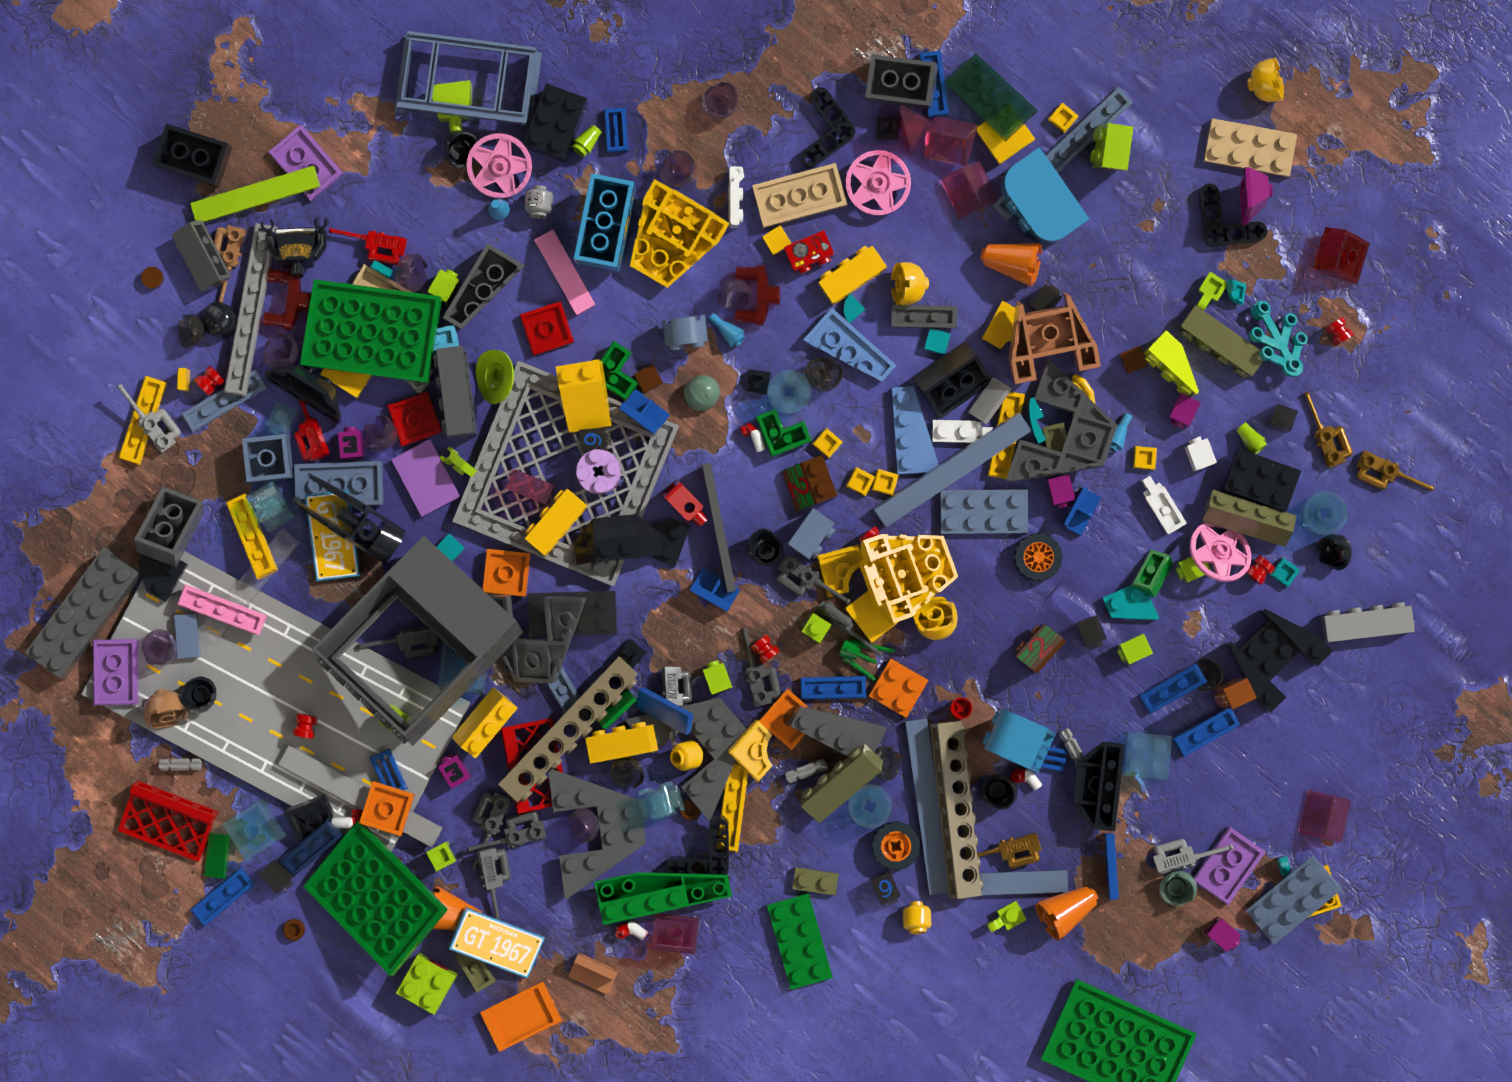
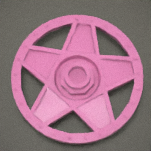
(499, 165)
(878, 182)
(1220, 552)

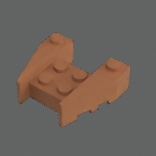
(1049, 333)

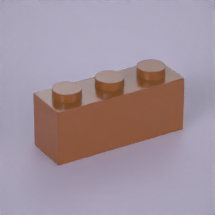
(1234, 693)

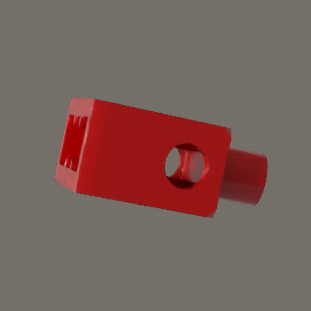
(678, 496)

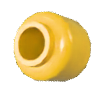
(686, 755)
(917, 918)

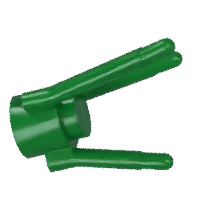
(851, 651)

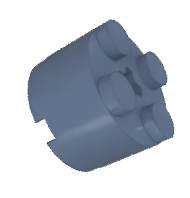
(685, 331)

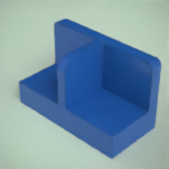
(644, 412)
(1081, 511)
(713, 590)

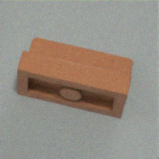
(593, 973)

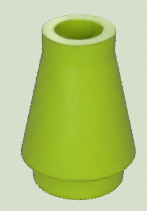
(585, 142)
(1252, 439)

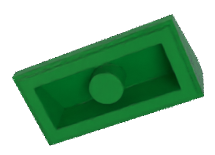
(1153, 573)
(616, 711)
(217, 855)

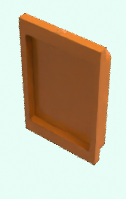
(521, 1016)

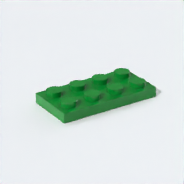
(799, 941)

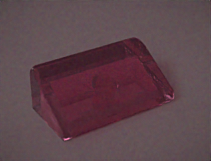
(529, 487)

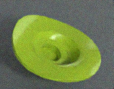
(494, 375)

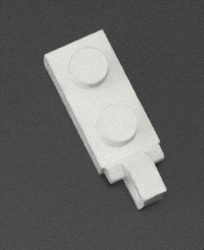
(735, 195)
(957, 431)
(1162, 506)

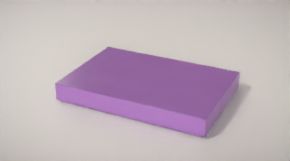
(301, 151)
(425, 478)
(115, 672)
(1227, 871)

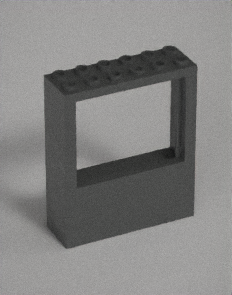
(448, 606)

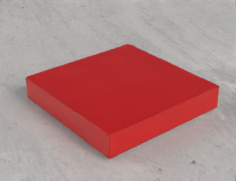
(547, 328)
(415, 418)

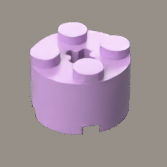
(597, 459)

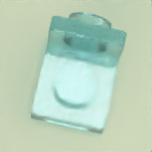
(281, 419)

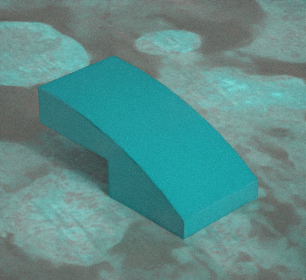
(1035, 414)

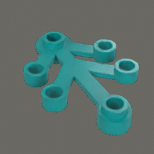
(1278, 341)

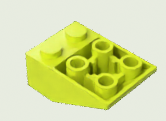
(1172, 361)

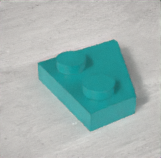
(1130, 604)

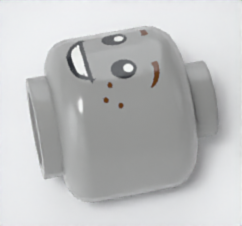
(538, 202)

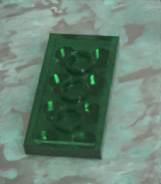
(990, 97)

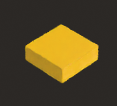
(1063, 118)
(776, 240)
(183, 379)
(827, 443)
(1144, 458)
(860, 481)
(885, 482)

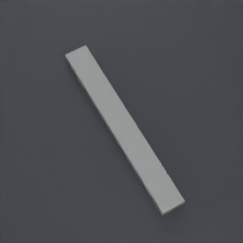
(249, 314)
(351, 791)

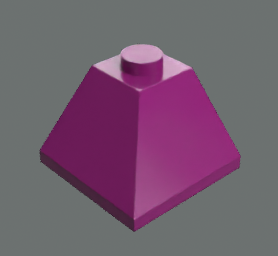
(1254, 193)

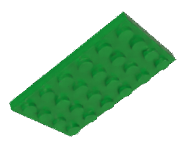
(371, 331)
(375, 898)
(1115, 1040)

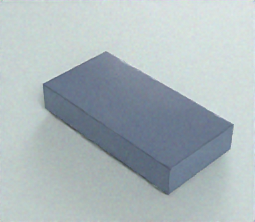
(187, 636)

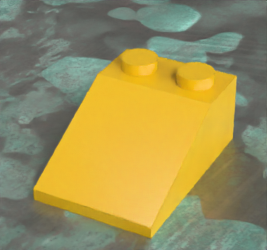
(584, 395)

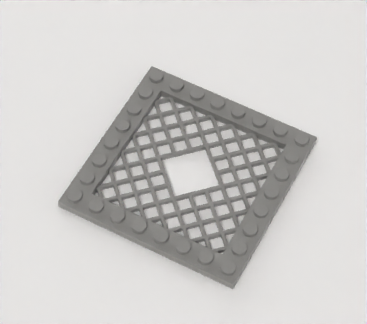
(500, 435)

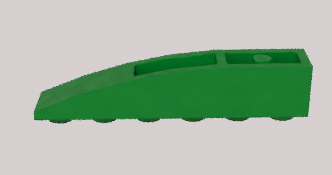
(653, 893)

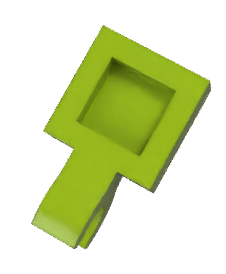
(1211, 289)
(460, 464)
(1009, 916)

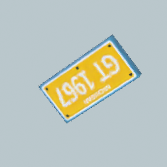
(331, 553)
(496, 942)

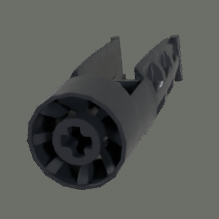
(382, 539)

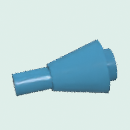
(498, 209)
(731, 333)
(1119, 438)

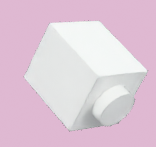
(1200, 453)

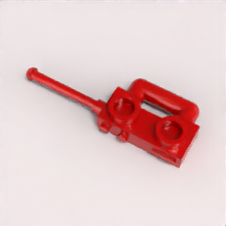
(379, 240)
(312, 431)

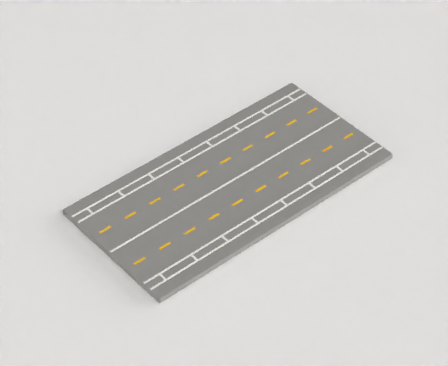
(270, 680)

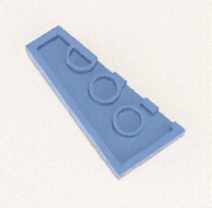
(848, 345)

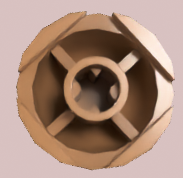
(164, 709)

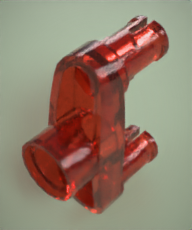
(766, 295)
(295, 302)

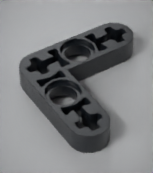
(835, 127)
(1217, 225)
(707, 861)

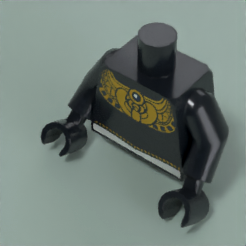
(297, 246)

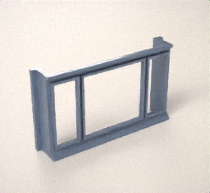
(496, 114)

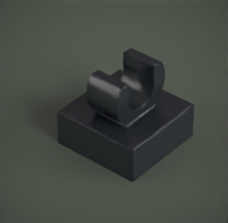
(887, 128)
(758, 381)
(631, 653)

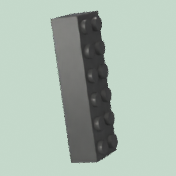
(84, 613)

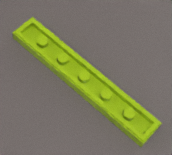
(256, 194)

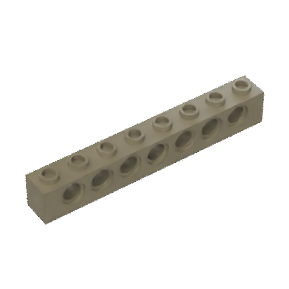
(619, 670)
(950, 821)

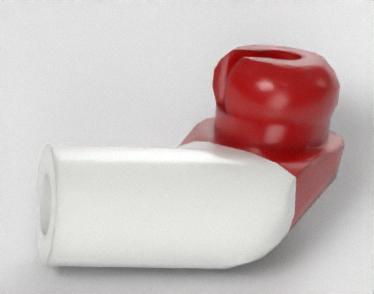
(755, 434)
(1026, 775)
(348, 822)
(630, 928)

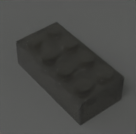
(596, 618)

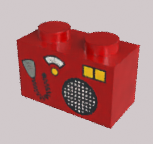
(809, 252)

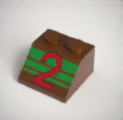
(809, 483)
(1039, 648)

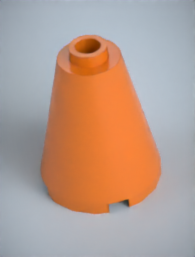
(1015, 260)
(455, 908)
(1065, 910)

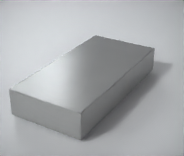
(989, 400)

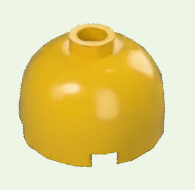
(1266, 81)
(909, 283)
(936, 619)

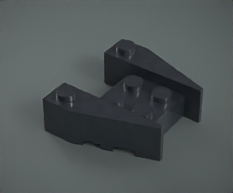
(1270, 651)

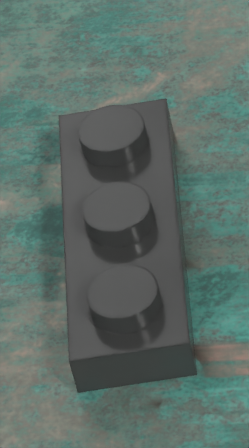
(923, 316)

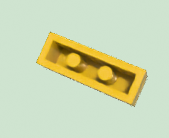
(851, 274)
(555, 521)
(484, 722)
(621, 742)

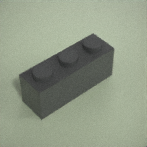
(201, 256)

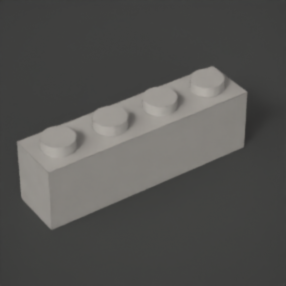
(1367, 623)

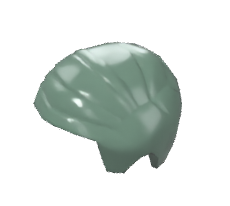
(702, 392)
(1178, 888)

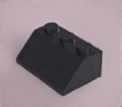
(952, 379)

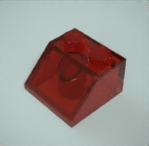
(1341, 255)

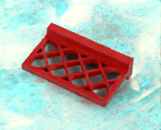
(512, 756)
(174, 803)

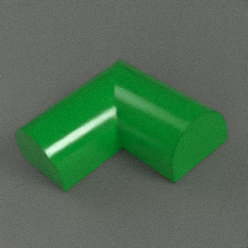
(615, 380)
(779, 438)

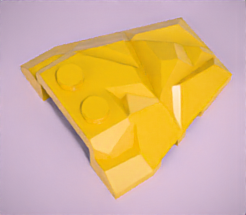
(673, 234)
(905, 572)

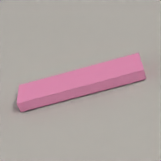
(565, 272)
(222, 610)

